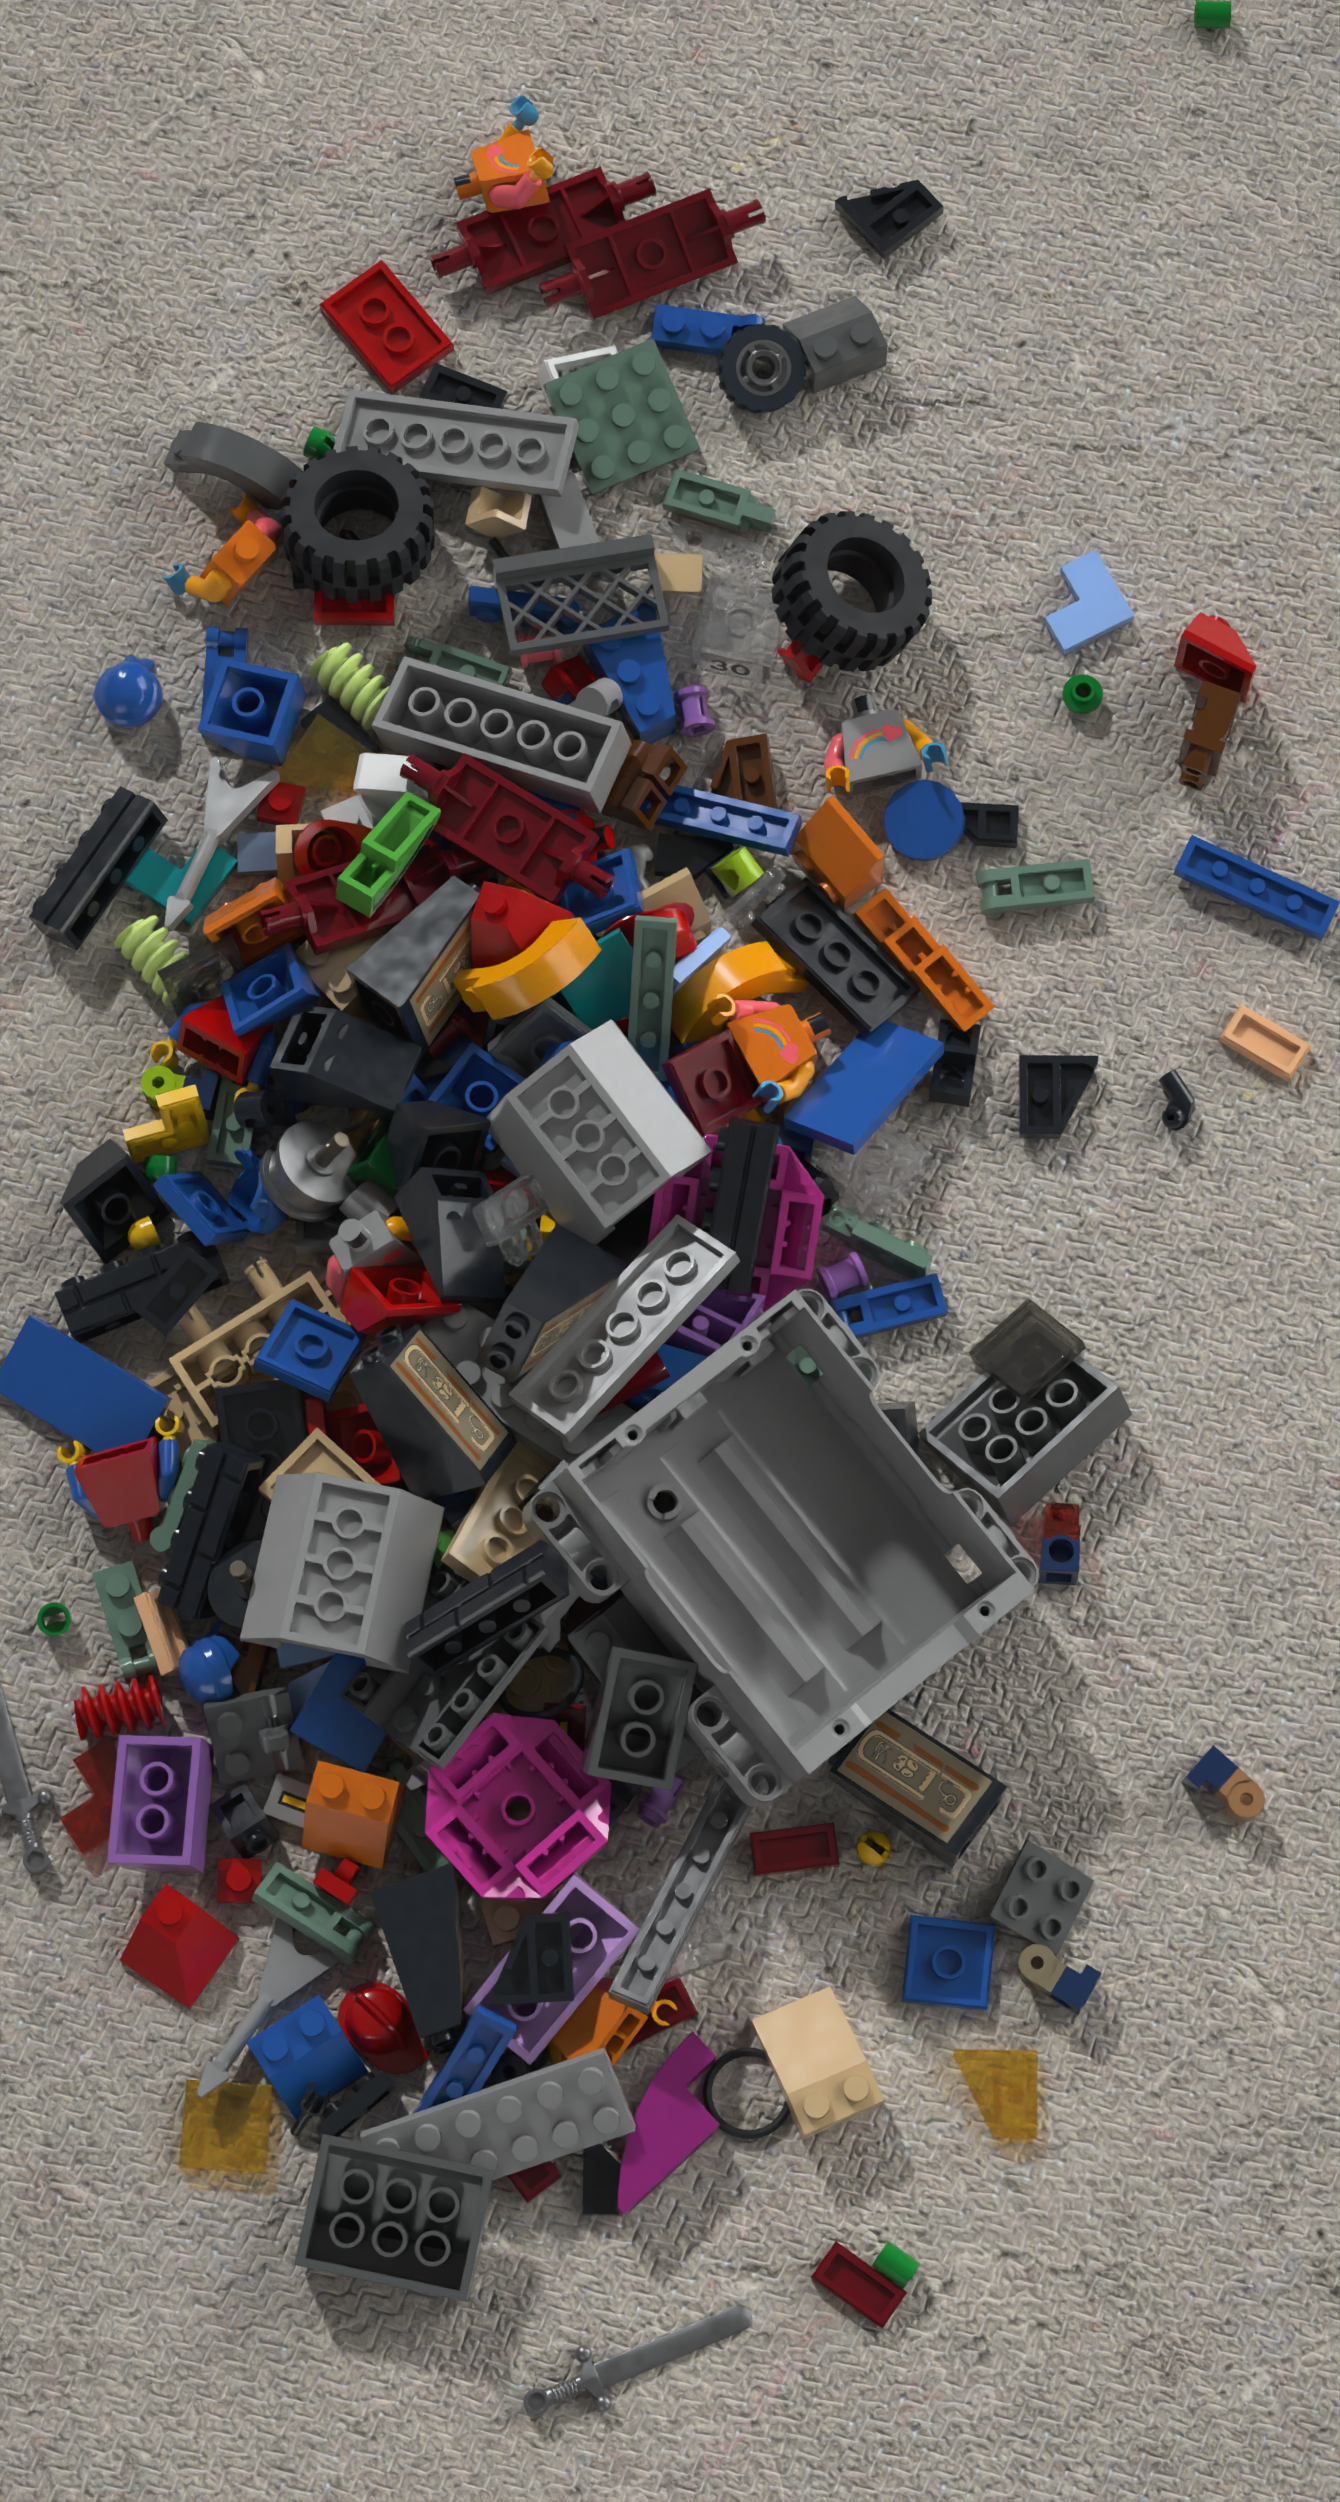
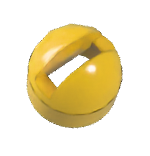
(143, 1234)
(868, 1854)

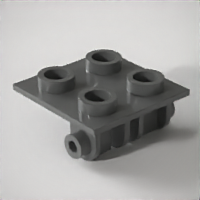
(1040, 1897)

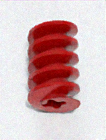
(119, 1708)

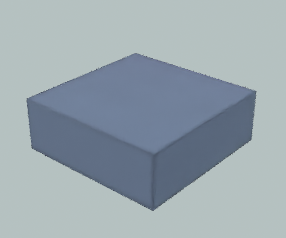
(256, 854)

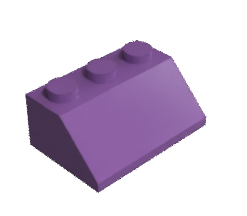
(161, 1803)

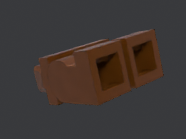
(1206, 741)
(641, 781)

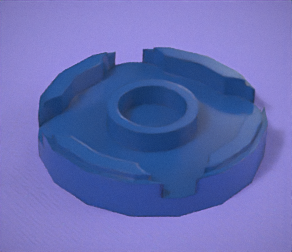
(924, 820)

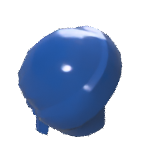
(129, 693)
(251, 1199)
(208, 1667)

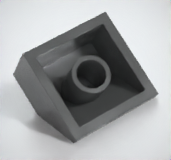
(839, 343)

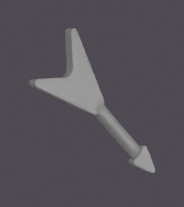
(223, 812)
(283, 1977)

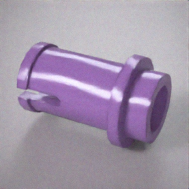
(658, 1804)

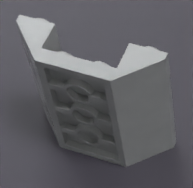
(596, 1132)
(342, 1568)

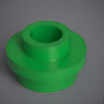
(1079, 704)

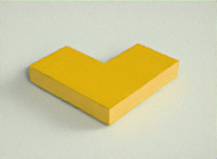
(180, 1128)

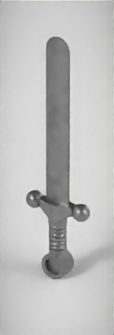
(18, 1795)
(638, 2359)

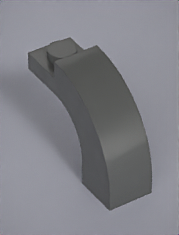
(234, 458)

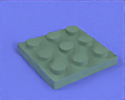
(624, 416)

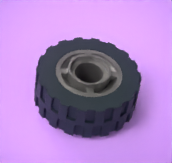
(785, 363)

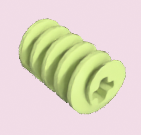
(350, 683)
(149, 951)

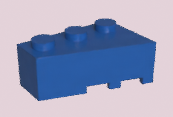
(642, 674)

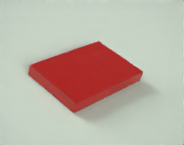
(386, 327)

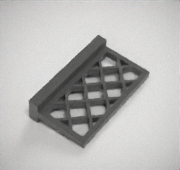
(580, 564)

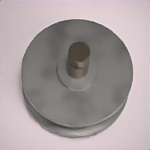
(308, 1171)

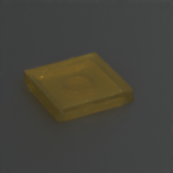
(227, 2128)

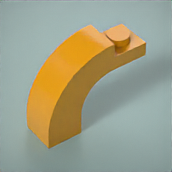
(534, 974)
(739, 974)

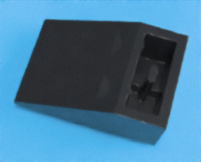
(342, 1062)
(446, 1234)

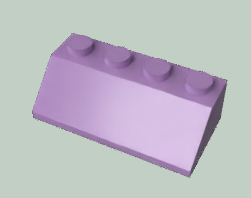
(597, 1940)

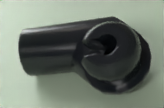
(1180, 1103)

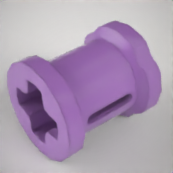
(694, 711)
(842, 1276)

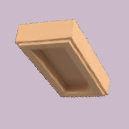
(1265, 1043)
(163, 1632)

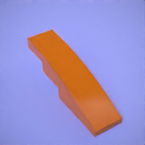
(924, 961)

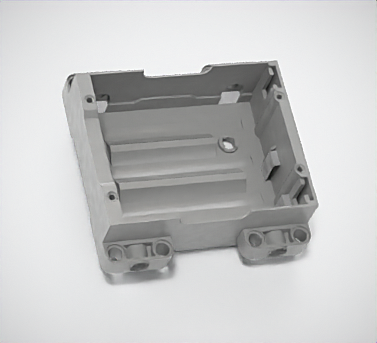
(794, 1548)

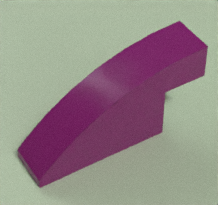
(668, 2125)

